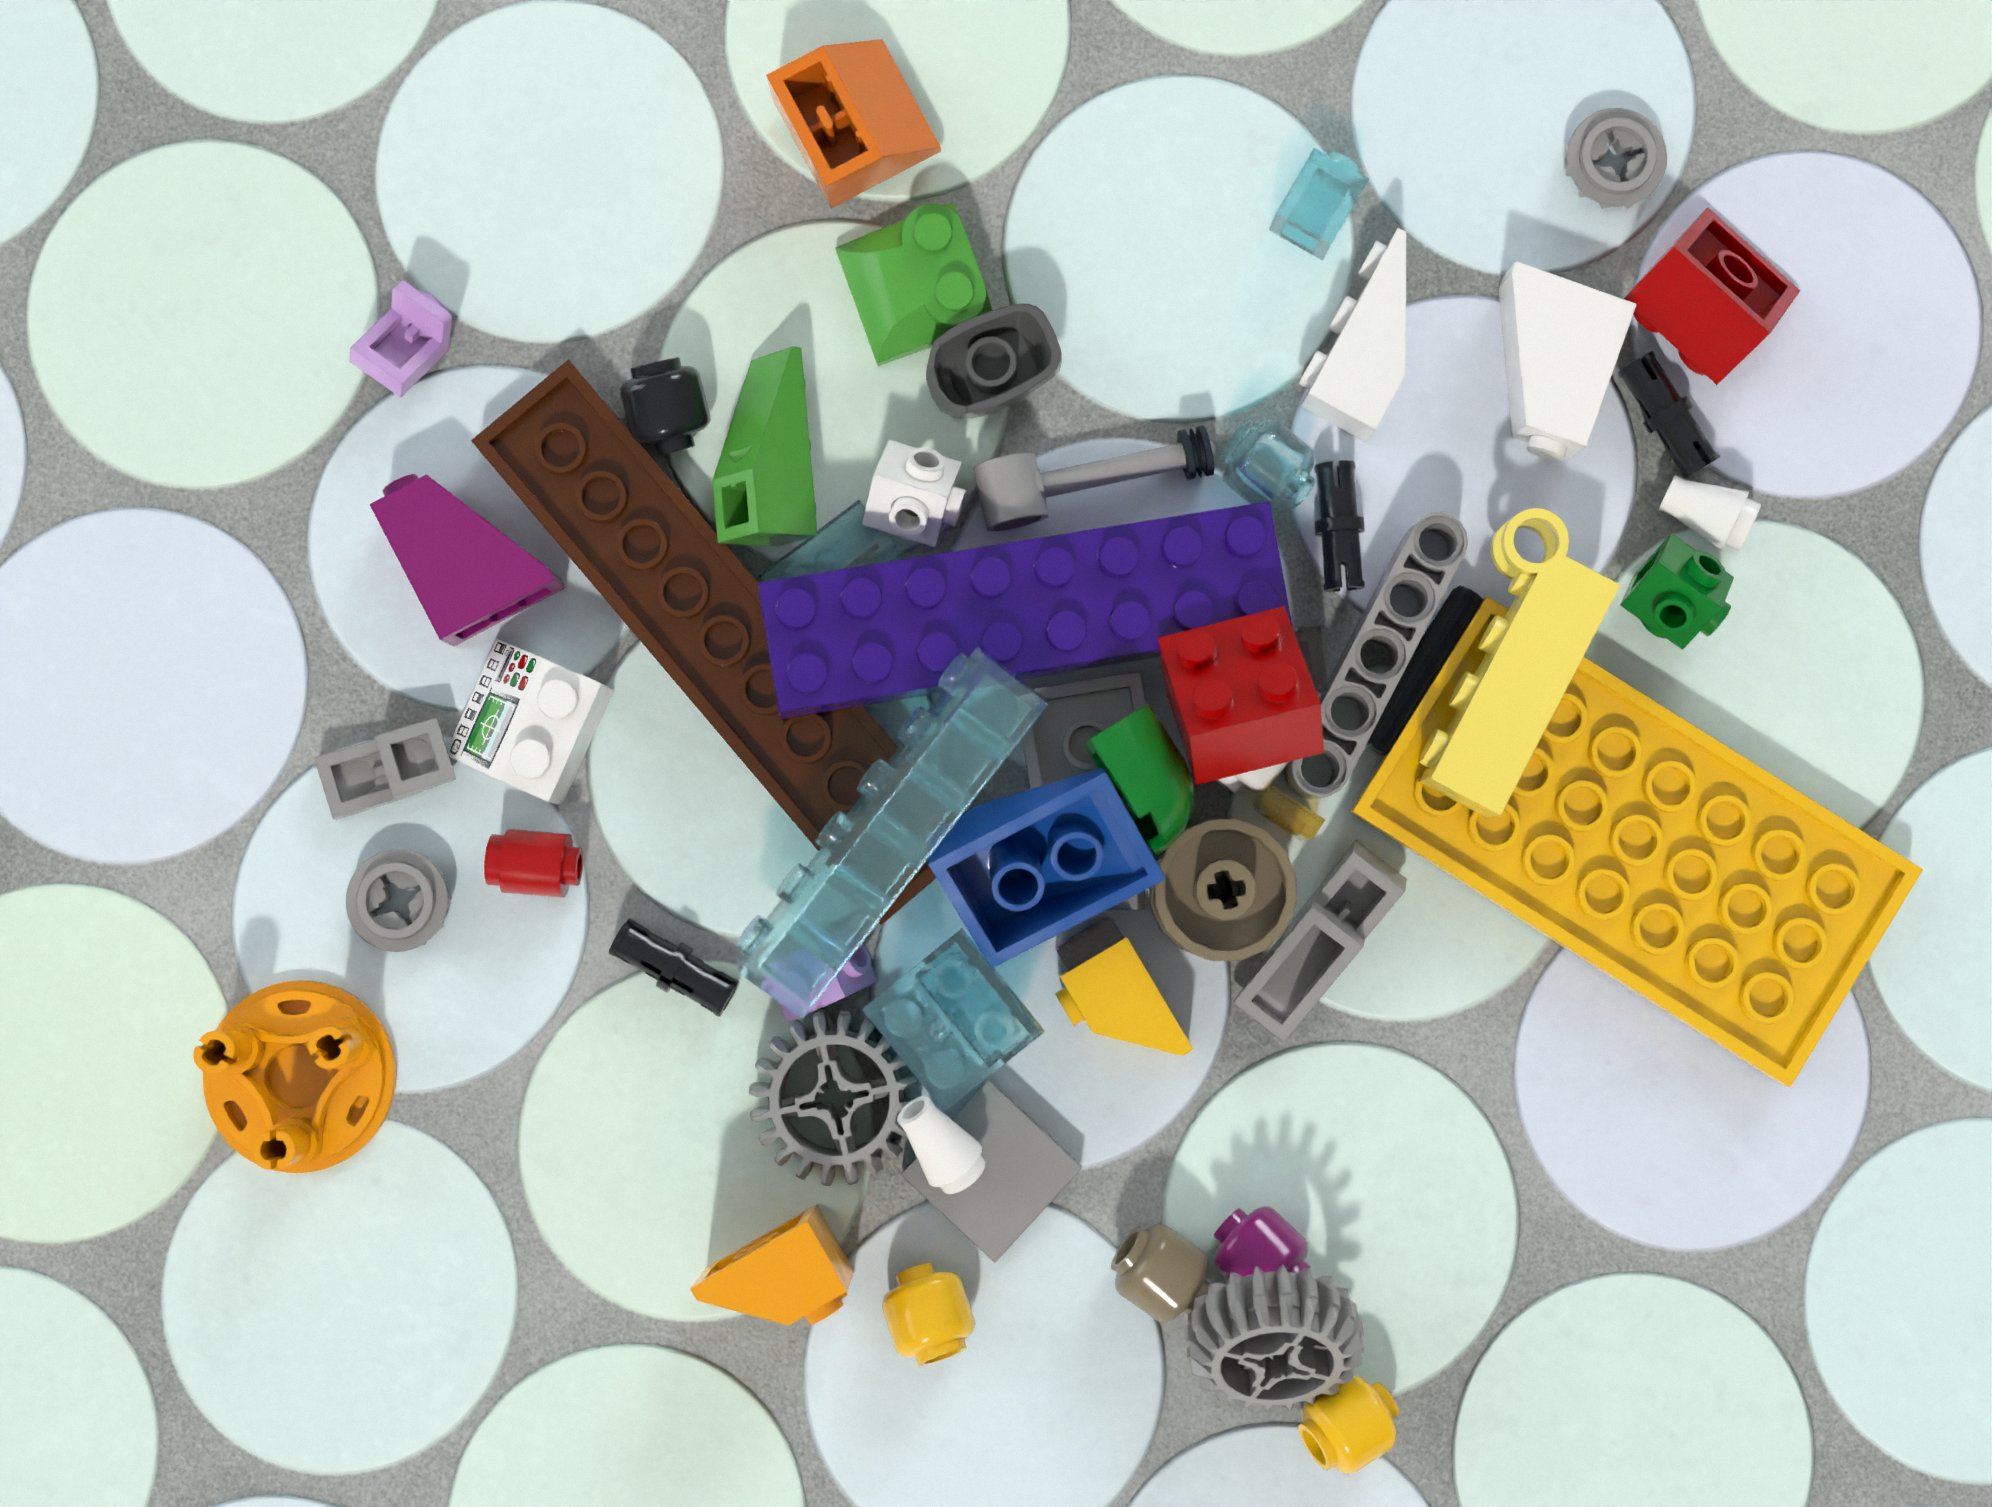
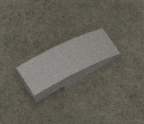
(1321, 940)

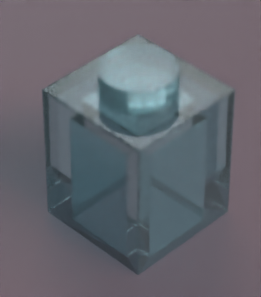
(1319, 202)

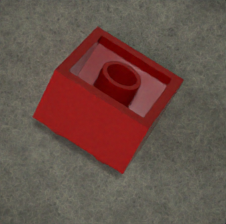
(1712, 297)

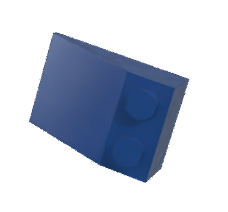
(1042, 862)

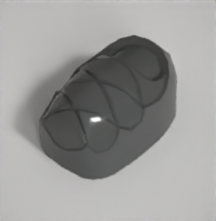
(992, 361)

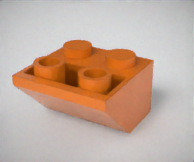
(851, 117)

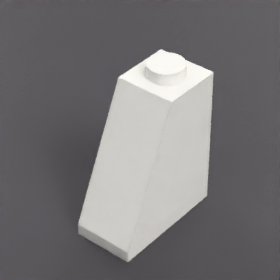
(1557, 357)

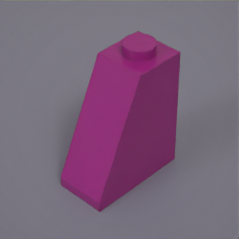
(457, 560)

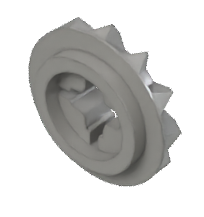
(1627, 134)
(370, 891)

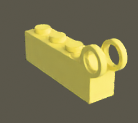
(1523, 671)

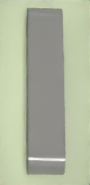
(1397, 634)

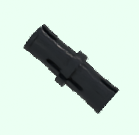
(1668, 414)
(1339, 526)
(674, 967)

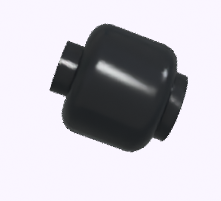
(665, 404)

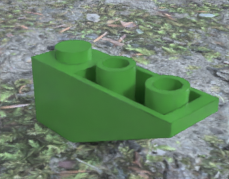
(765, 464)

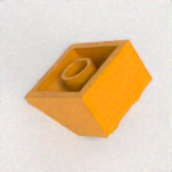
(782, 1274)

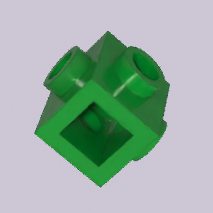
(1679, 592)

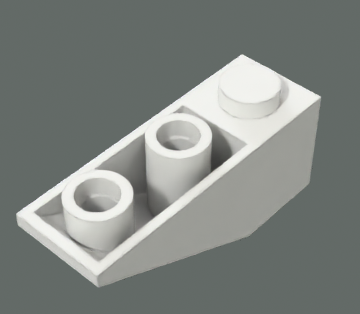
(1369, 355)

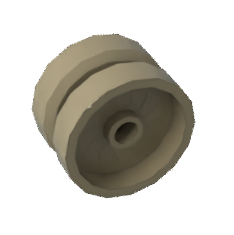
(1259, 897)

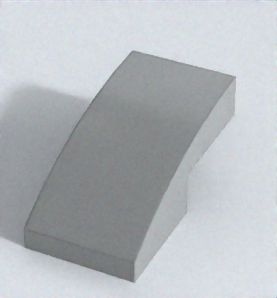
(385, 769)

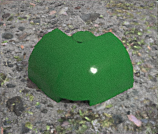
(1147, 775)

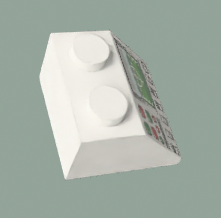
(529, 722)

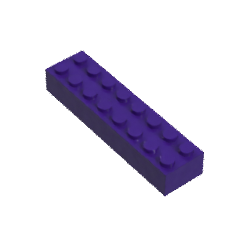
(1026, 603)

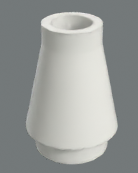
(1711, 511)
(942, 1147)

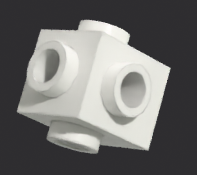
(914, 493)

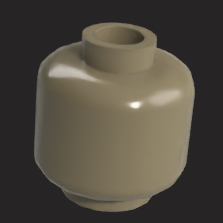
(1160, 1272)

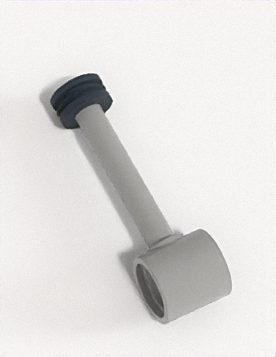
(1016, 492)

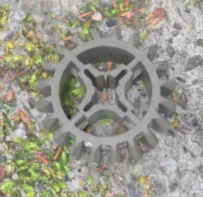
(781, 1108)
(1274, 1338)

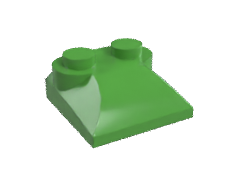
(913, 281)

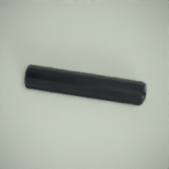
(1424, 666)

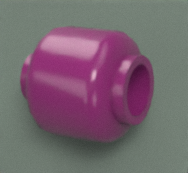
(1260, 1241)

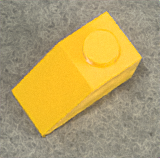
(1121, 1000)

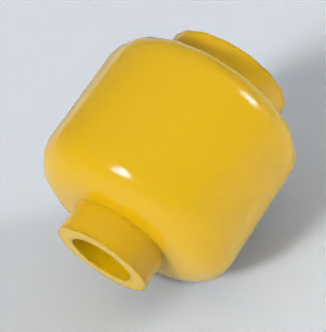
(928, 1314)
(1350, 1426)

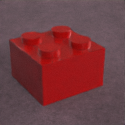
(1241, 695)

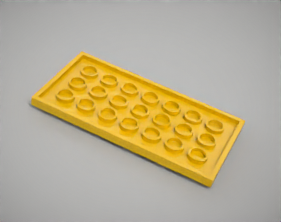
(1658, 862)

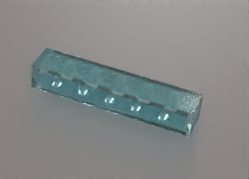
(888, 831)

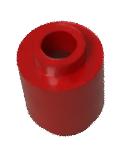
(533, 863)

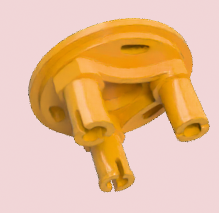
(298, 1076)

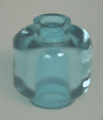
(1268, 464)

